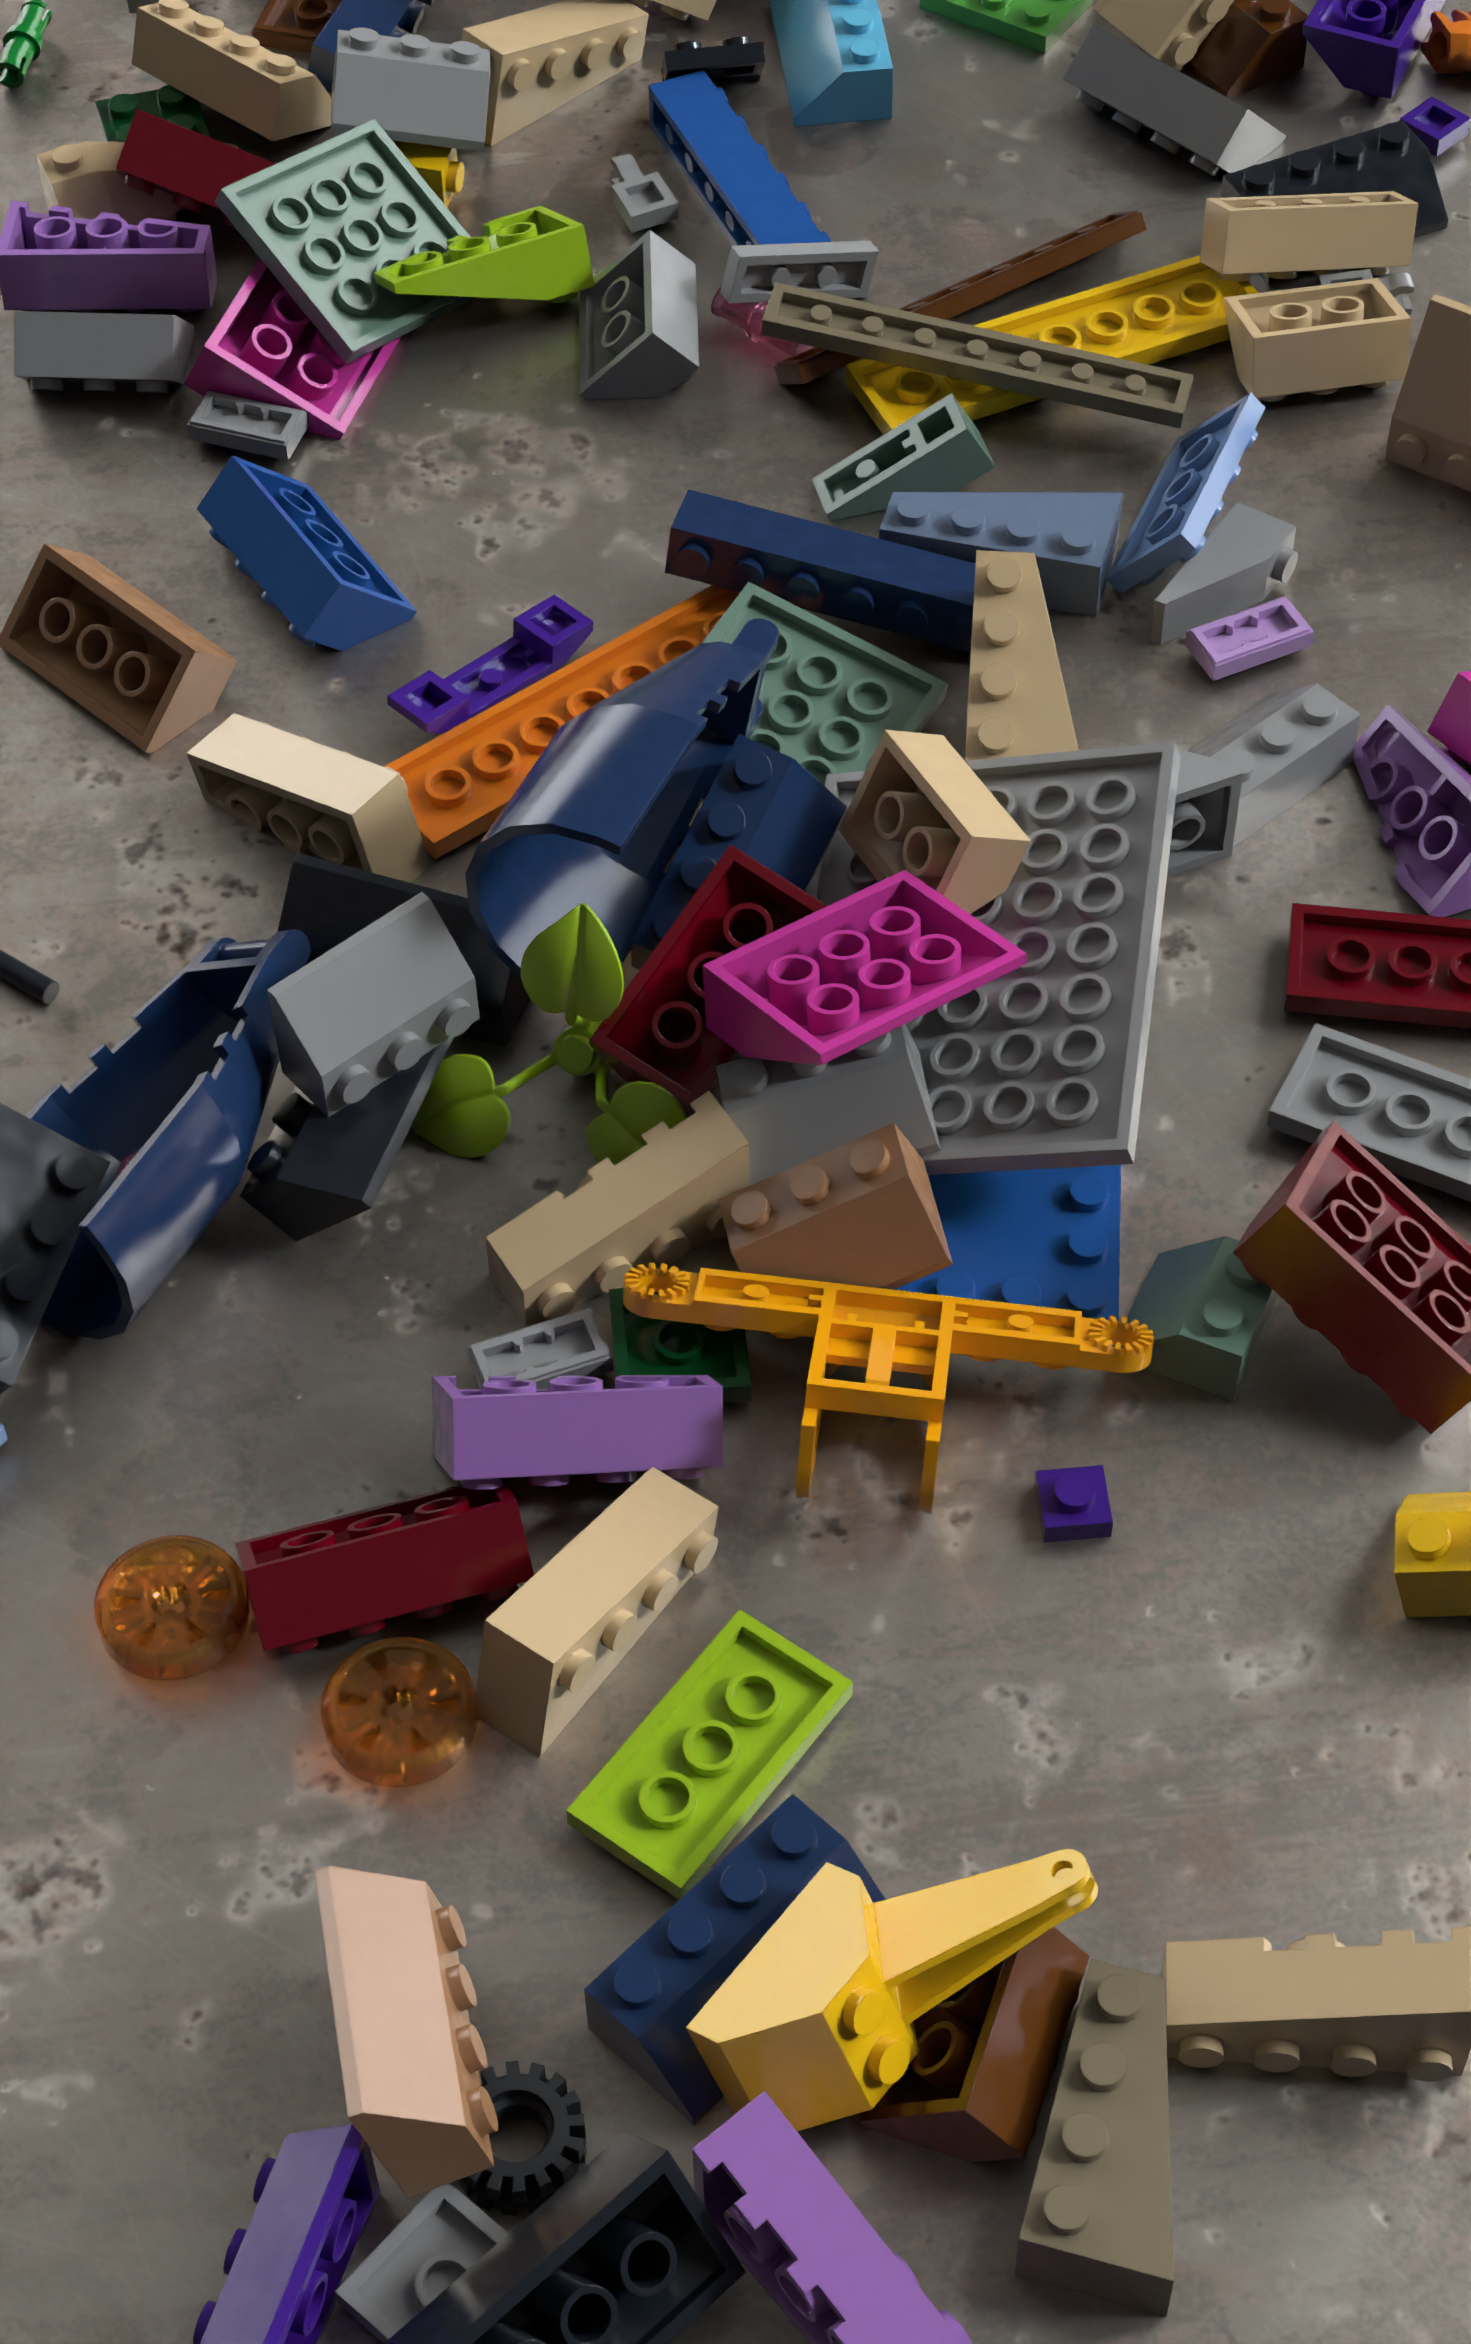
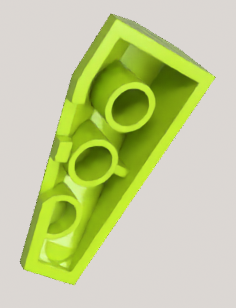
(517, 257)

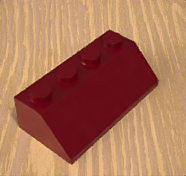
(661, 1019)
(384, 1565)

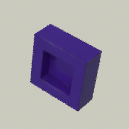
(1437, 125)
(1073, 1503)

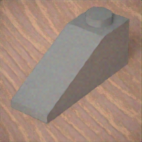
(1231, 572)

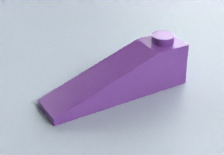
(1423, 811)

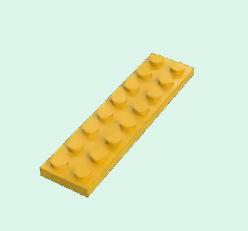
(1127, 319)

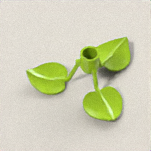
(562, 970)

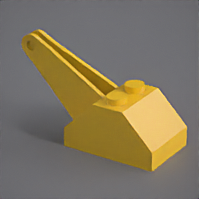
(837, 1980)

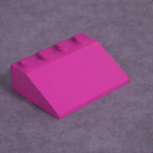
(279, 357)
(851, 973)

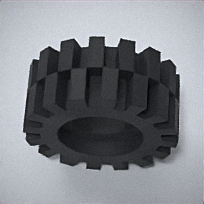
(561, 2154)

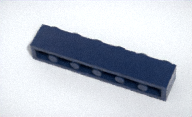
(824, 569)

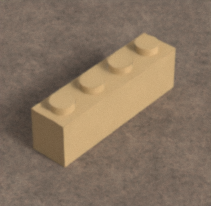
(1308, 234)

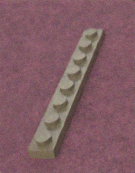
(977, 355)

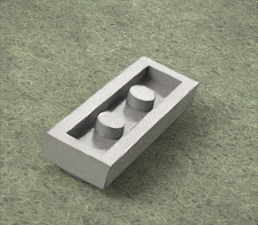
(825, 267)

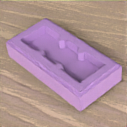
(1249, 638)

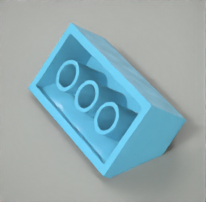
(833, 60)

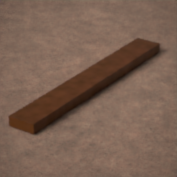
(983, 286)

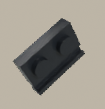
(731, 63)

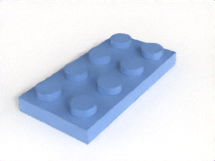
(1186, 495)

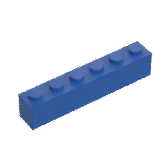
(727, 164)

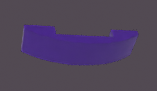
(539, 646)

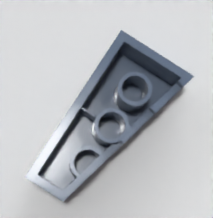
(1067, 531)

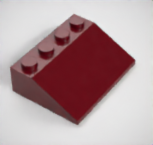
(1370, 1275)

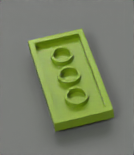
(709, 1754)

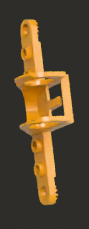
(884, 1334)

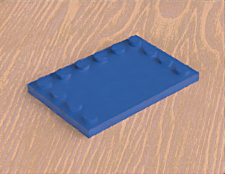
(1031, 1238)

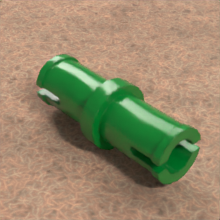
(23, 42)

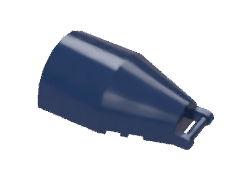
(616, 797)
(191, 1101)

